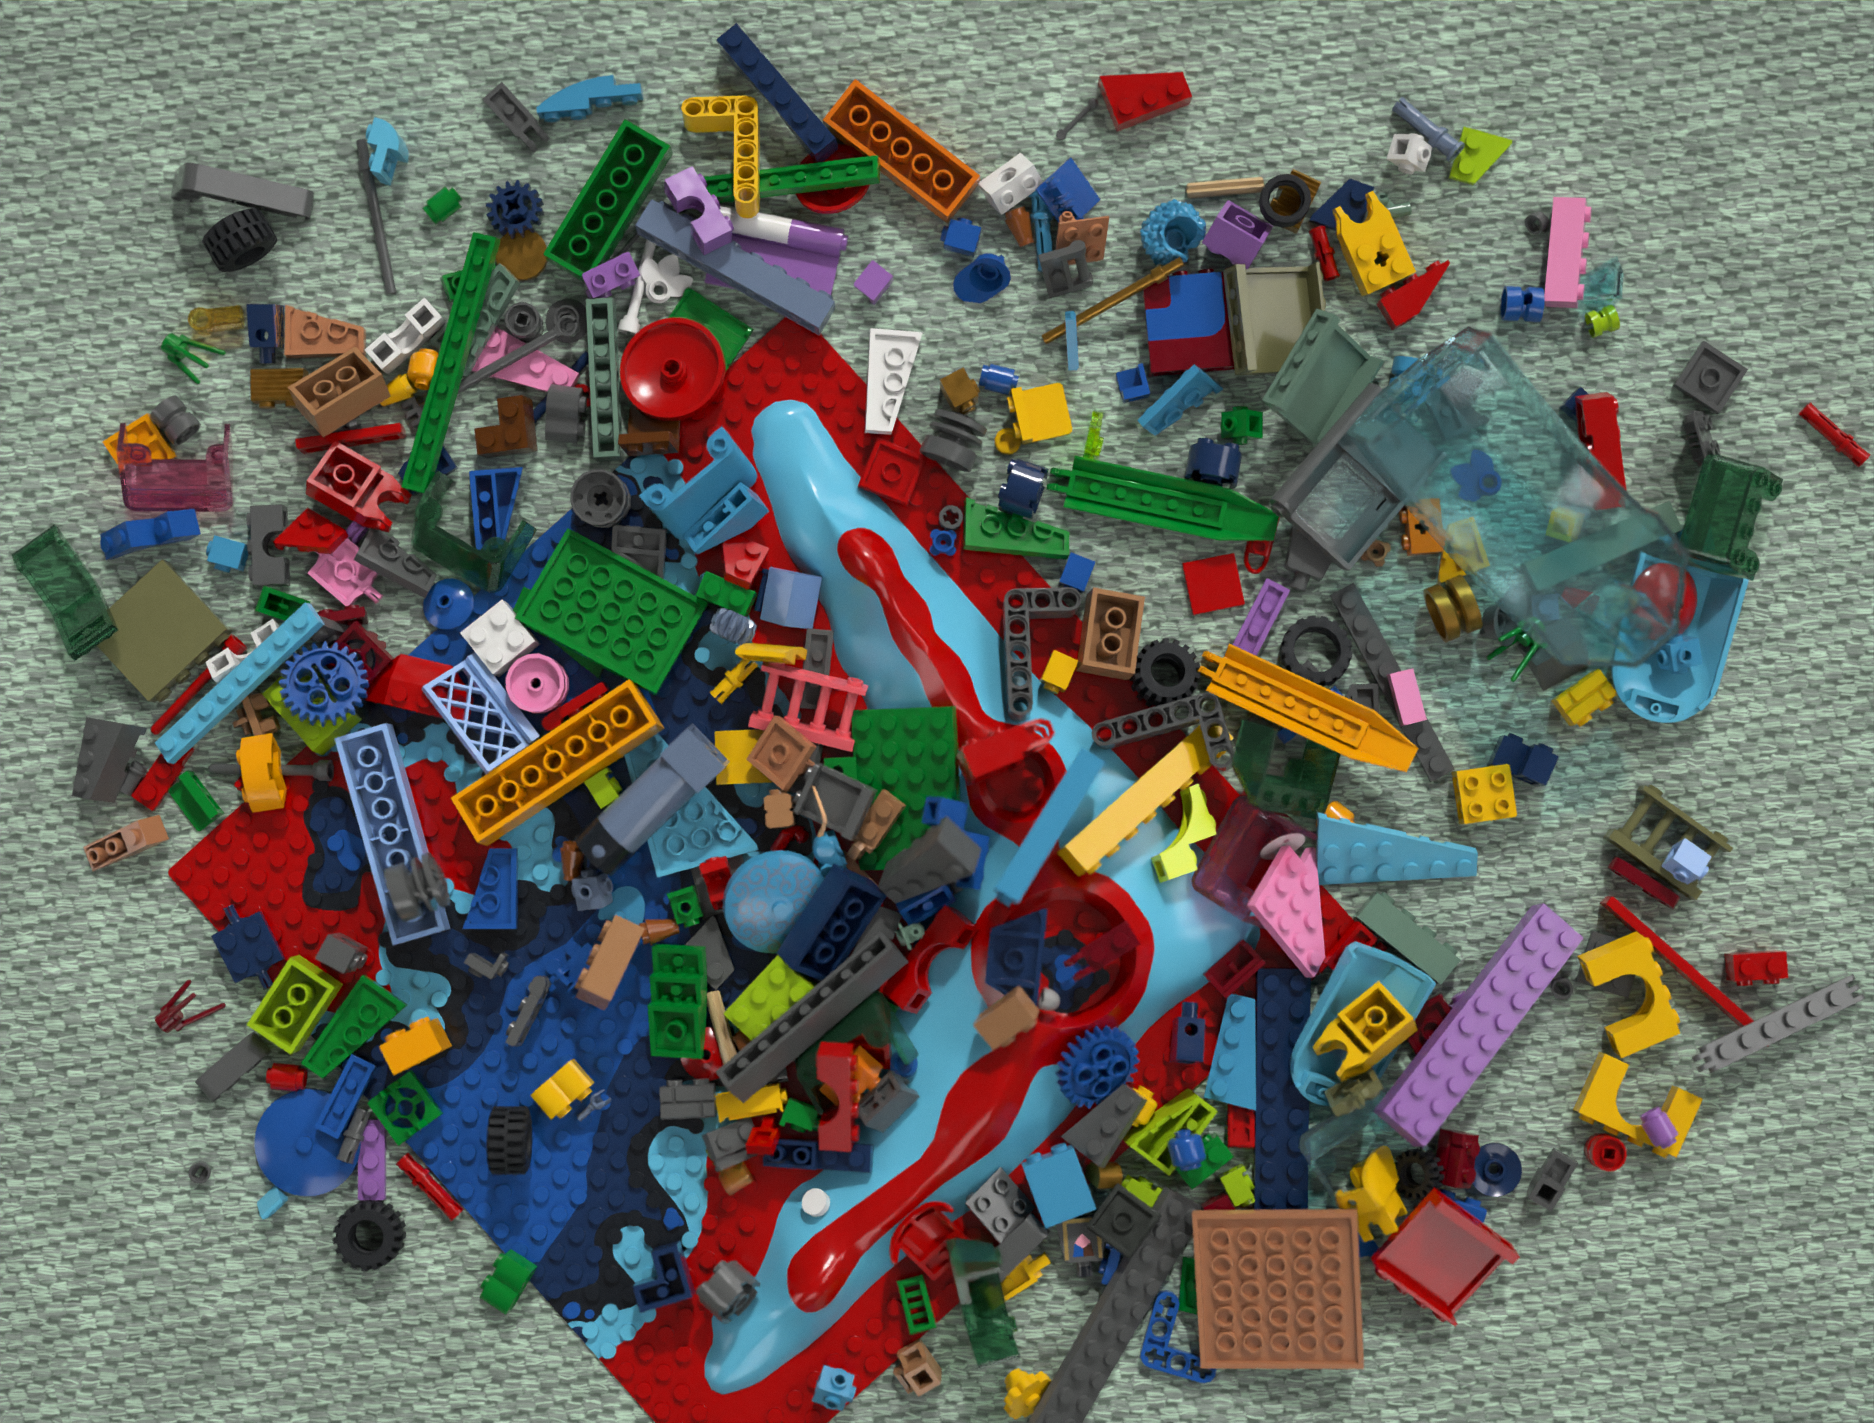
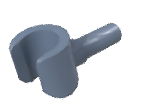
(596, 1103)

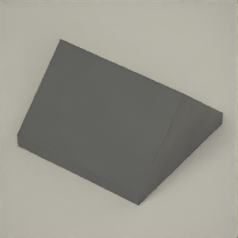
(1547, 668)

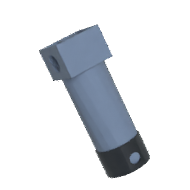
(651, 800)

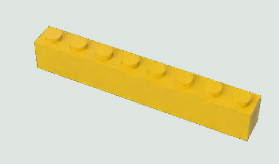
(1139, 802)

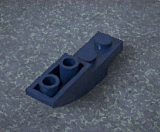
(806, 1155)

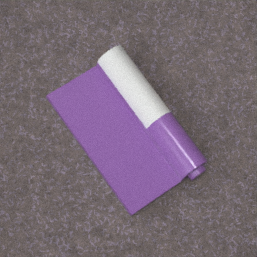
(795, 245)

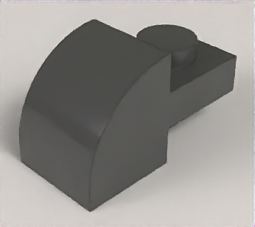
(1550, 1179)

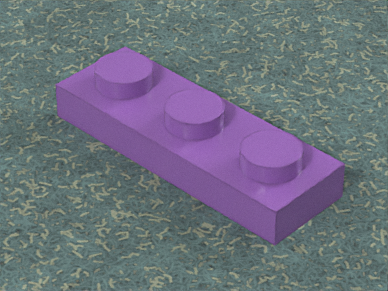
(1261, 617)
(372, 1162)

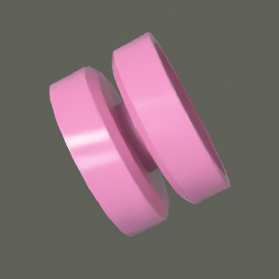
(524, 674)

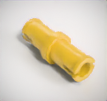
(733, 680)

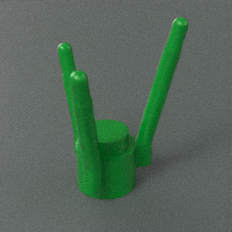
(177, 349)
(1525, 640)

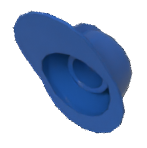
(982, 278)

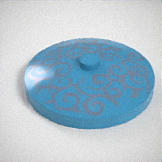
(769, 897)

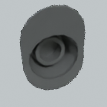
(1497, 624)

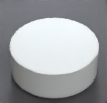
(815, 1202)

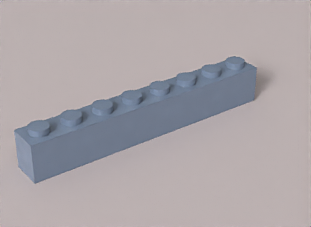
(738, 269)

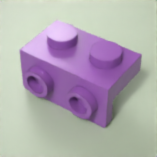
(609, 275)

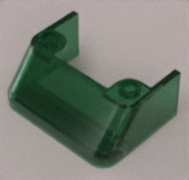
(484, 567)
(1305, 781)
(879, 1027)
(982, 1301)

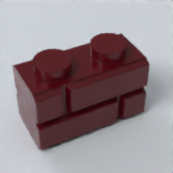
(1457, 1155)

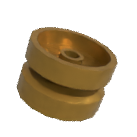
(1453, 608)

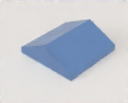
(790, 598)

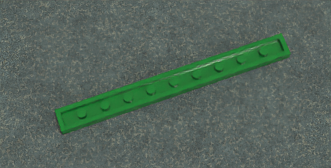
(451, 362)

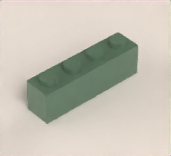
(1407, 938)

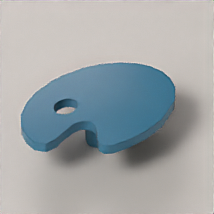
(627, 904)

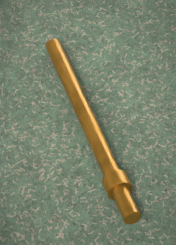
(1157, 276)

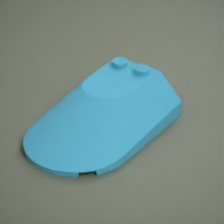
(1675, 697)
(1353, 975)

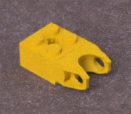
(1365, 240)
(1361, 1038)

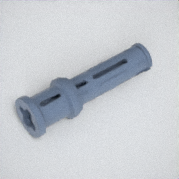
(1437, 136)

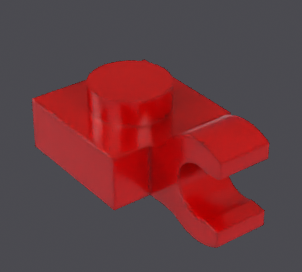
(763, 1139)

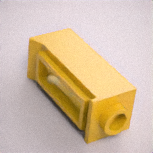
(763, 1102)

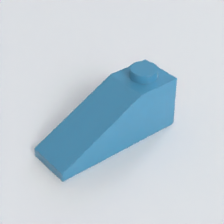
(727, 519)

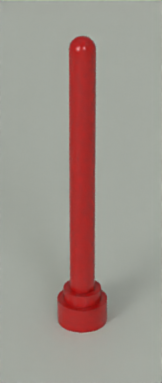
(235, 646)

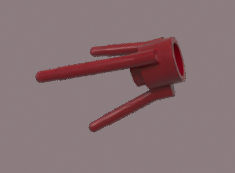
(171, 1015)

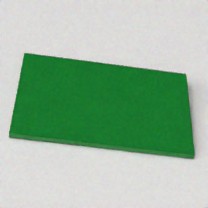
(727, 329)

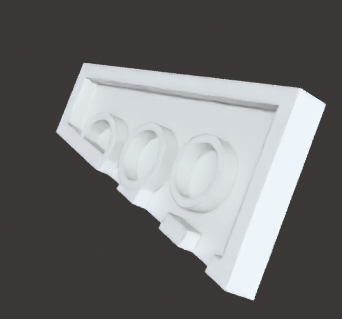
(889, 368)

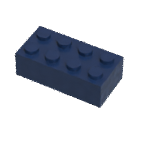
(831, 923)

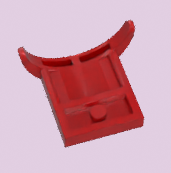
(924, 1237)

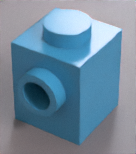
(227, 554)

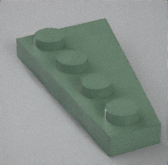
(497, 298)

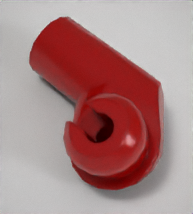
(787, 835)

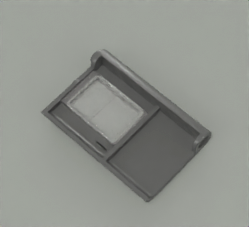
(1338, 494)

